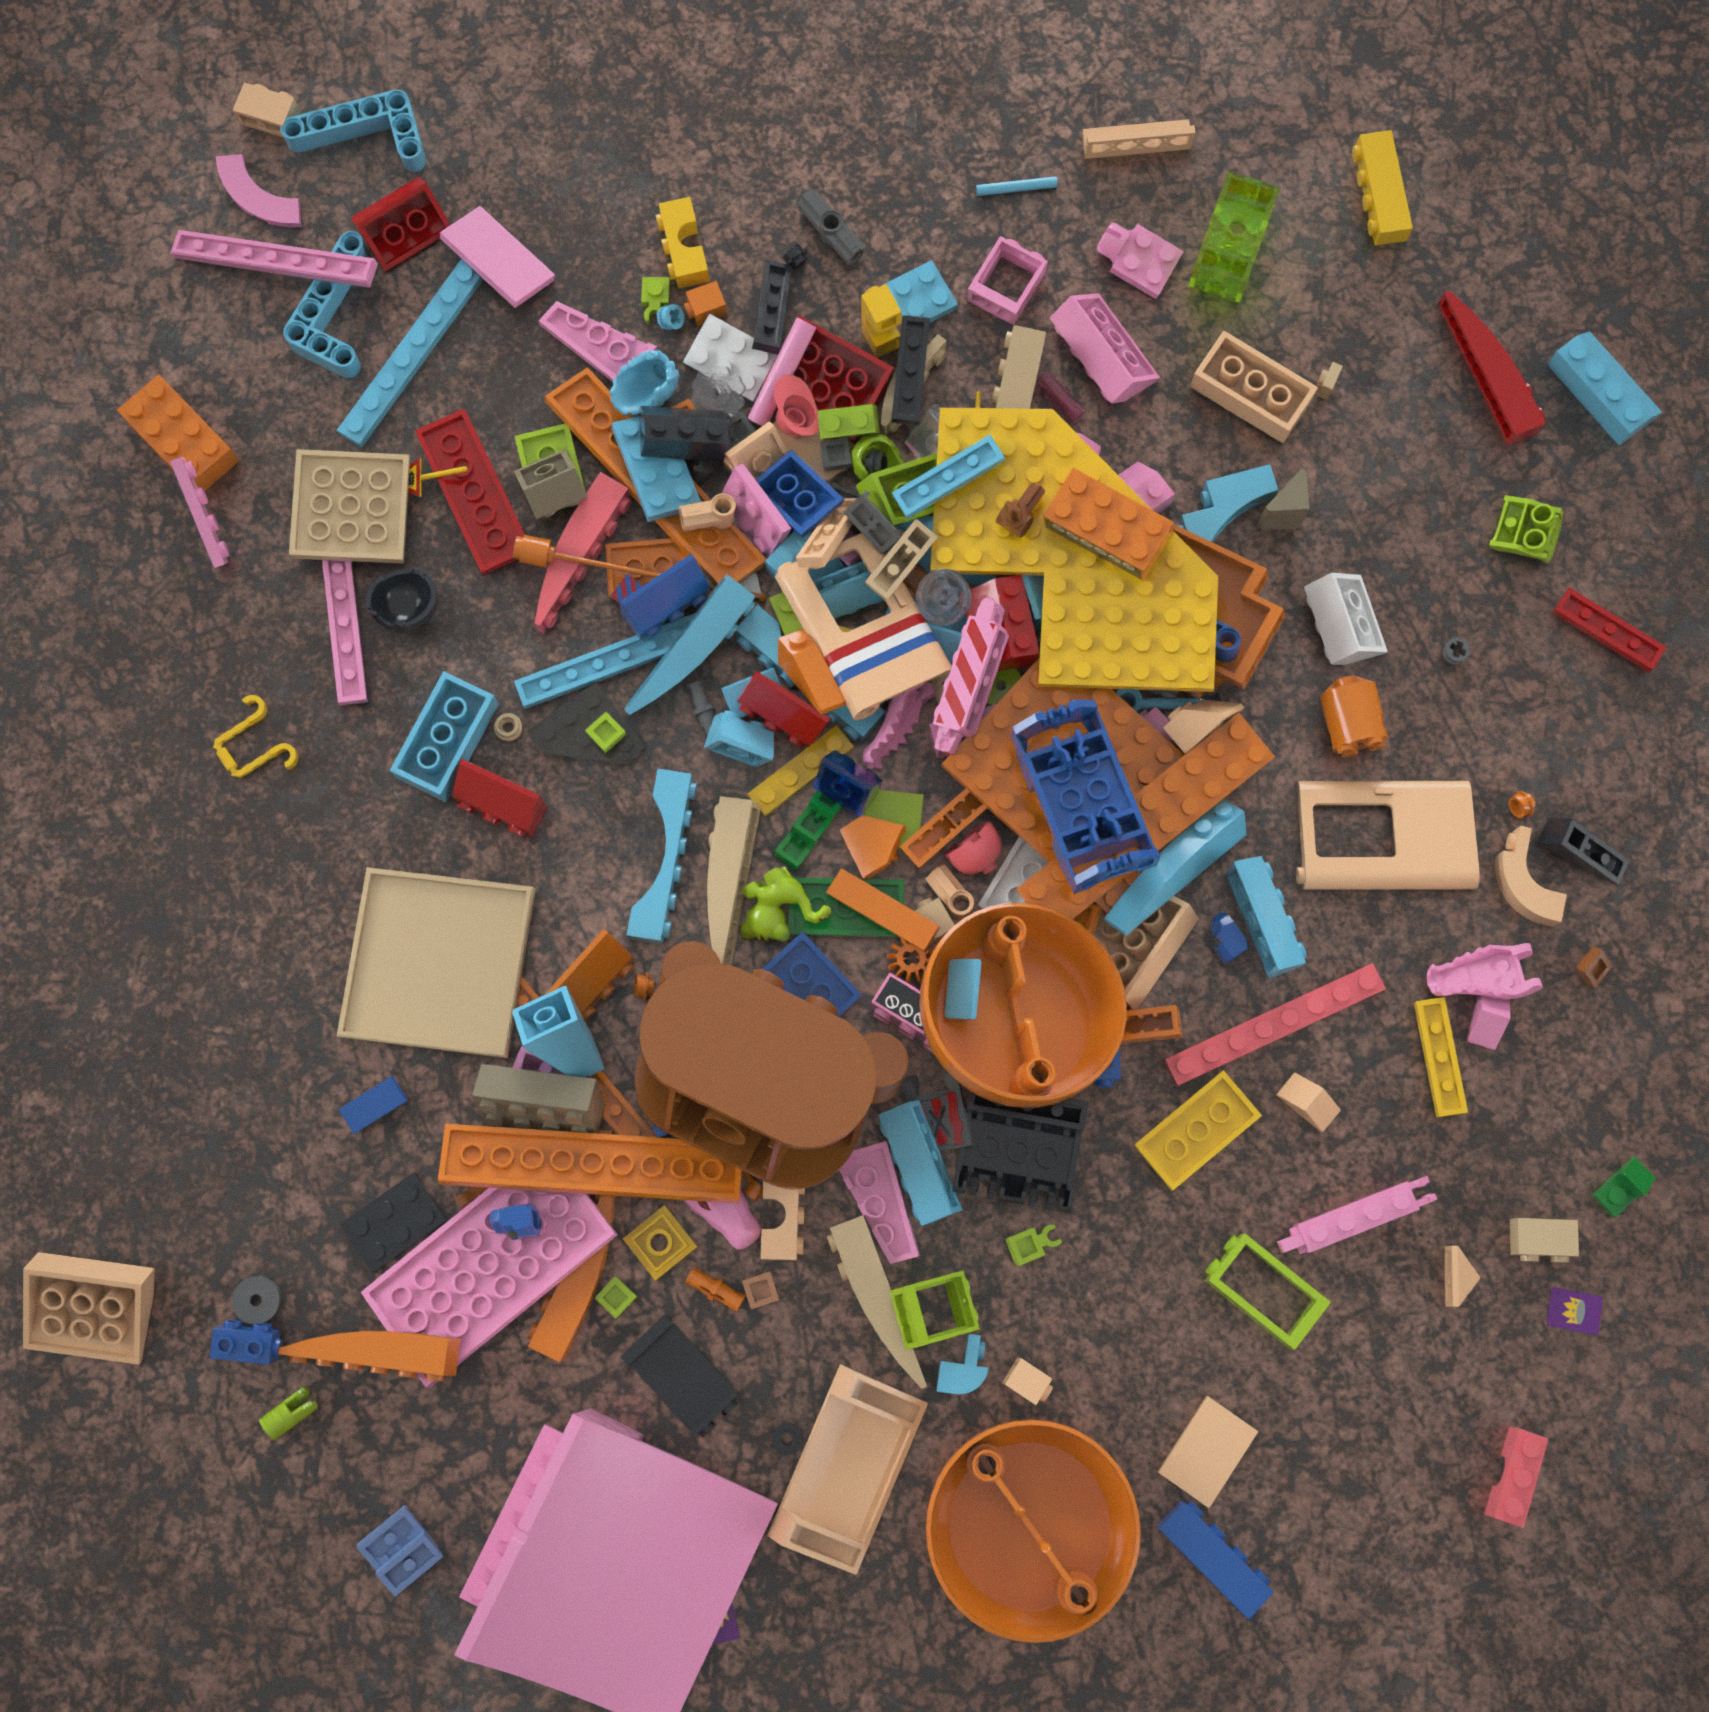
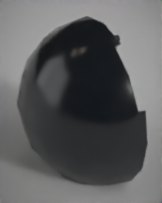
(402, 600)

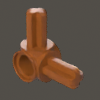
(1017, 515)

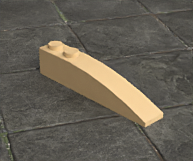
(728, 871)
(872, 1289)

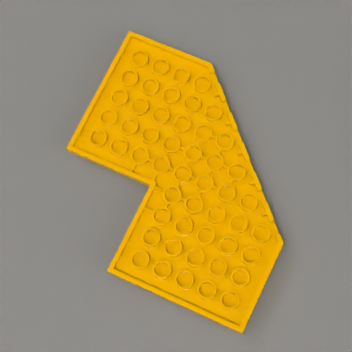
(1095, 617)

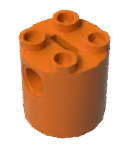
(1354, 716)

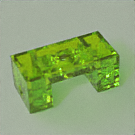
(1228, 257)

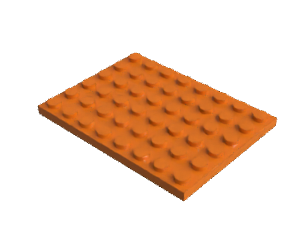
(992, 771)

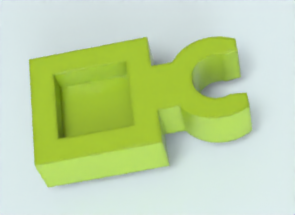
(654, 295)
(1028, 1244)

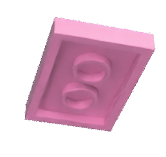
(756, 512)

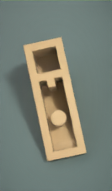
(901, 559)

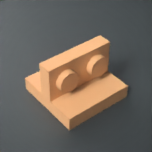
(757, 451)

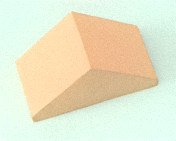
(1309, 1101)

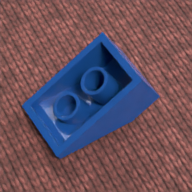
(798, 493)

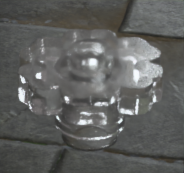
(729, 388)

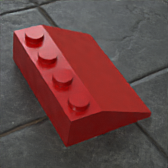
(841, 372)

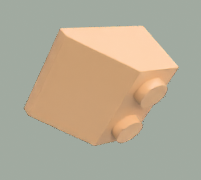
(1197, 721)

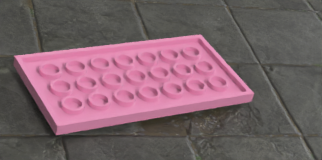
(477, 1281)

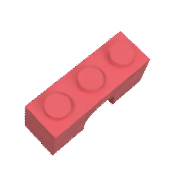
(1513, 1494)

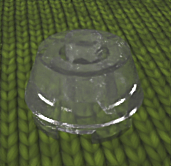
(943, 597)

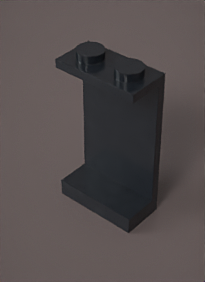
(681, 1376)

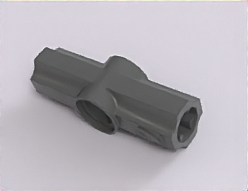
(840, 238)

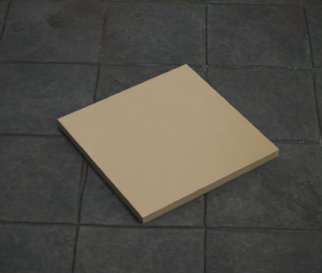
(436, 962)

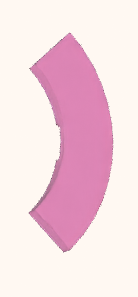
(253, 199)

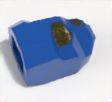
(1227, 938)
(516, 1221)

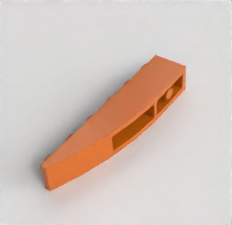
(571, 1300)
(382, 1351)

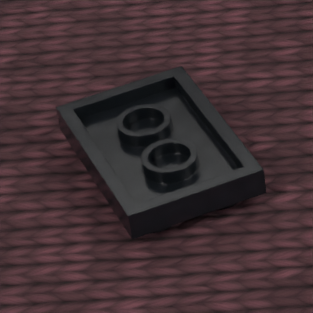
(394, 1222)

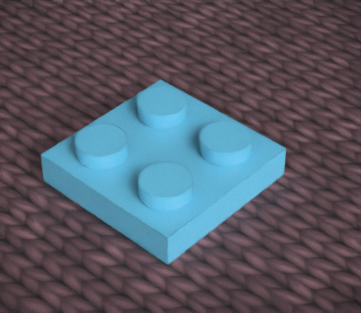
(923, 293)

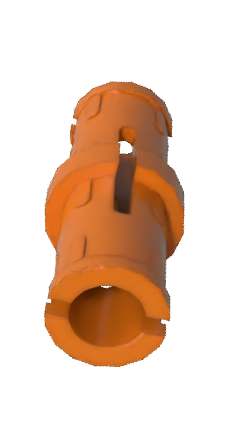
(715, 1289)

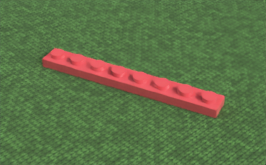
(1274, 1024)

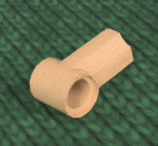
(706, 515)
(950, 891)

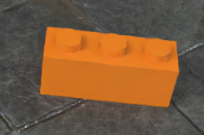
(596, 972)

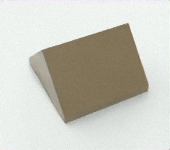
(1288, 506)

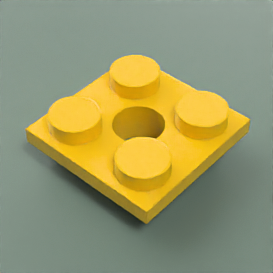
(678, 1246)

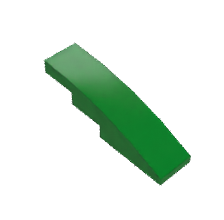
(807, 830)

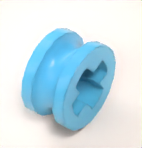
(664, 318)

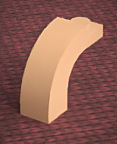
(1520, 889)

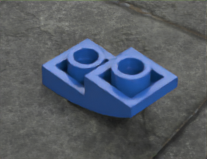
(373, 1105)

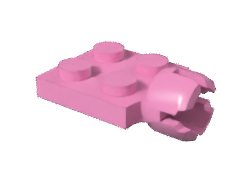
(1139, 257)

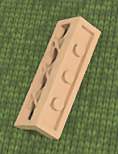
(1138, 139)

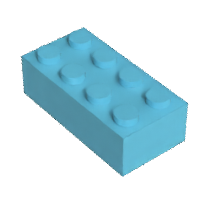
(444, 736)

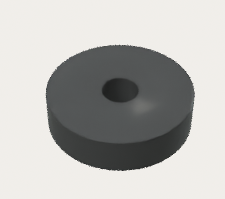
(243, 1300)

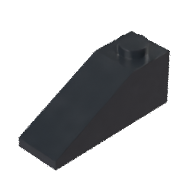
(1583, 849)

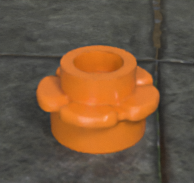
(1522, 804)
(643, 986)

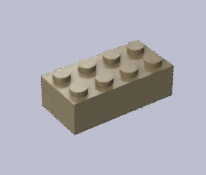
(538, 1100)

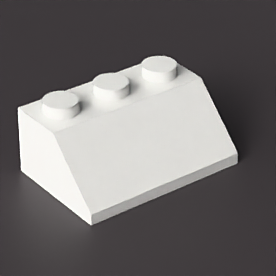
(1345, 618)

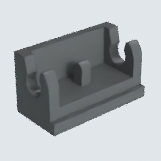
(872, 523)

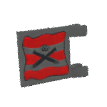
(944, 1112)

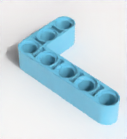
(360, 125)
(325, 306)

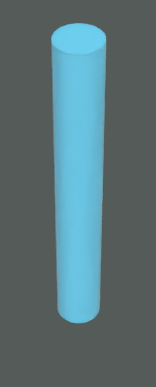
(1016, 186)

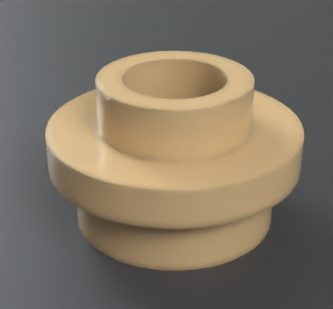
(502, 721)

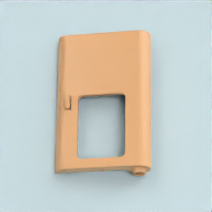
(1430, 830)

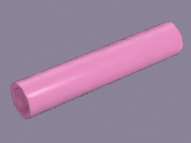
(784, 365)

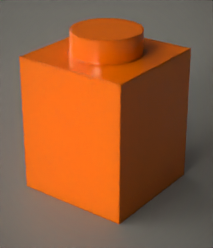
(703, 301)

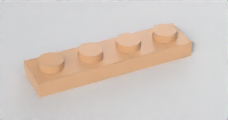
(825, 538)

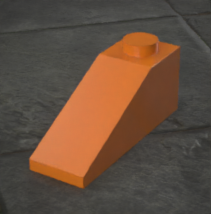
(809, 671)

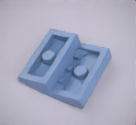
(400, 1550)

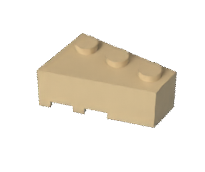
(1019, 368)

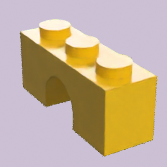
(687, 263)
(880, 319)

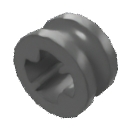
(1464, 649)

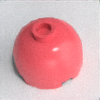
(977, 850)

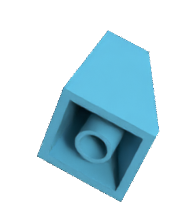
(558, 1034)

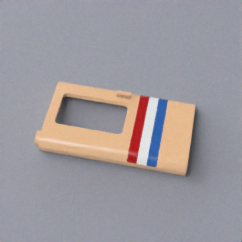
(874, 658)

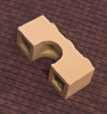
(783, 1241)

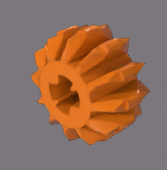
(900, 961)

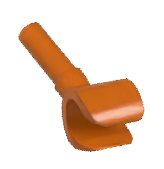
(754, 1189)

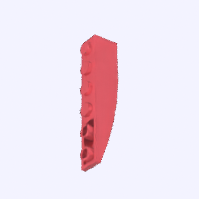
(582, 537)

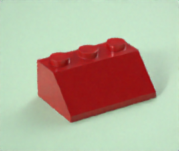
(401, 223)
(1010, 592)
(781, 710)
(498, 799)

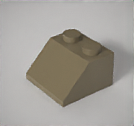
(551, 484)

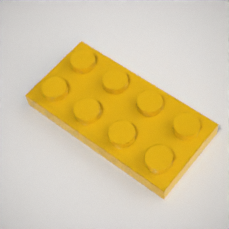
(1197, 1130)

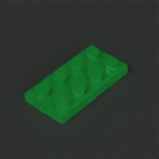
(842, 920)

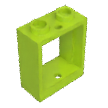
(910, 1315)

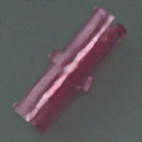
(1060, 396)

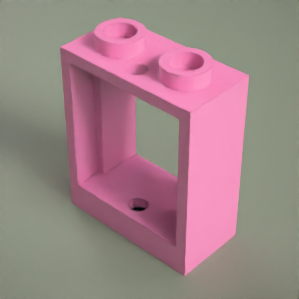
(993, 301)

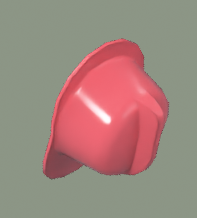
(796, 407)

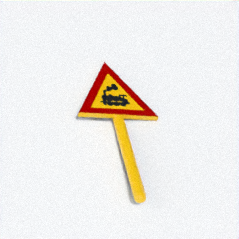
(415, 476)

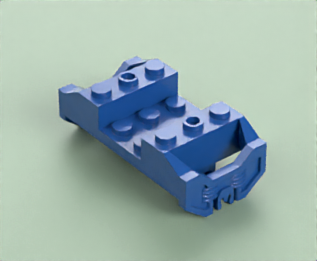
(1084, 796)

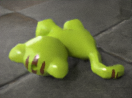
(766, 918)

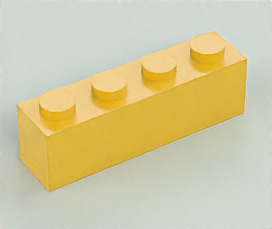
(1382, 187)

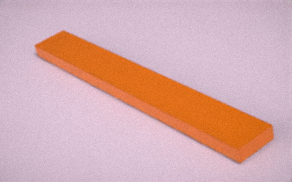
(617, 1110)

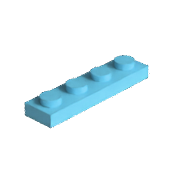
(948, 476)

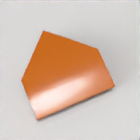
(872, 843)

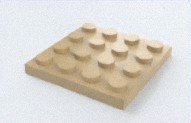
(349, 506)

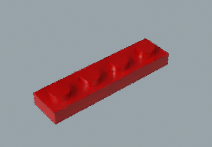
(1609, 630)

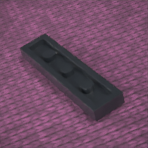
(771, 307)
(910, 370)

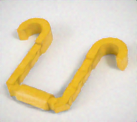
(227, 759)

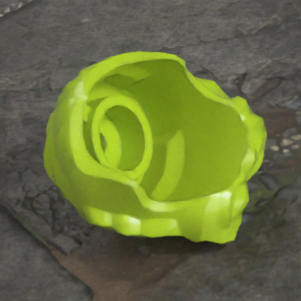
(864, 448)

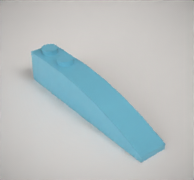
(697, 640)
(1179, 864)

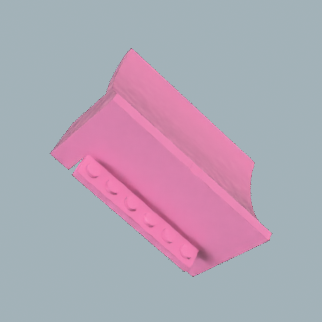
(610, 1568)

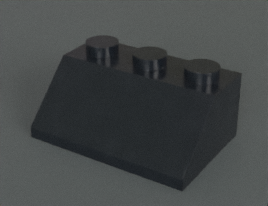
(683, 433)

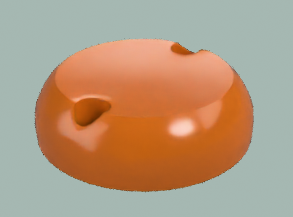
(1043, 1006)
(1033, 1530)

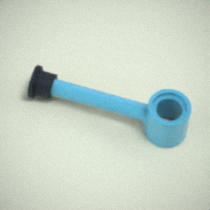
(1161, 703)

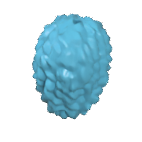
(644, 382)

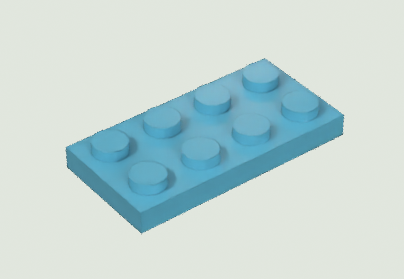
(659, 482)

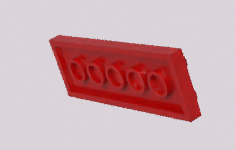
(473, 495)

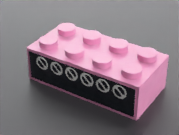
(899, 1004)

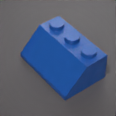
(665, 598)

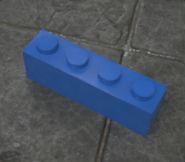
(1214, 1558)

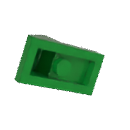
(1624, 1187)

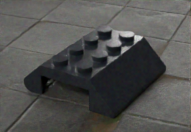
(1022, 1151)

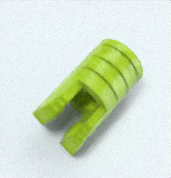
(284, 1416)

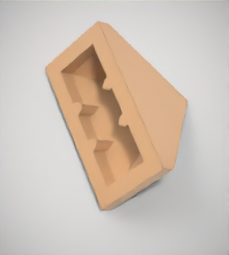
(1459, 1276)

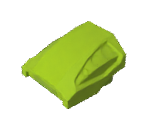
(1528, 528)

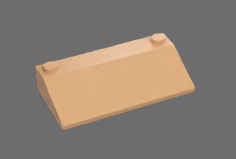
(847, 1470)

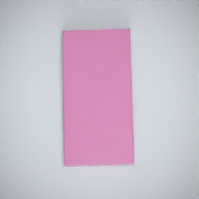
(497, 256)

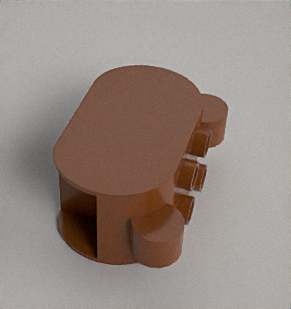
(758, 1070)

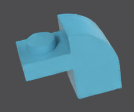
(966, 1377)

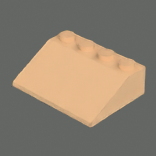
(1148, 947)
(86, 1307)

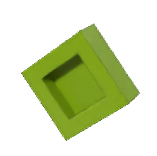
(605, 732)
(616, 1297)

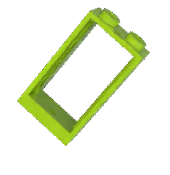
(1306, 1319)

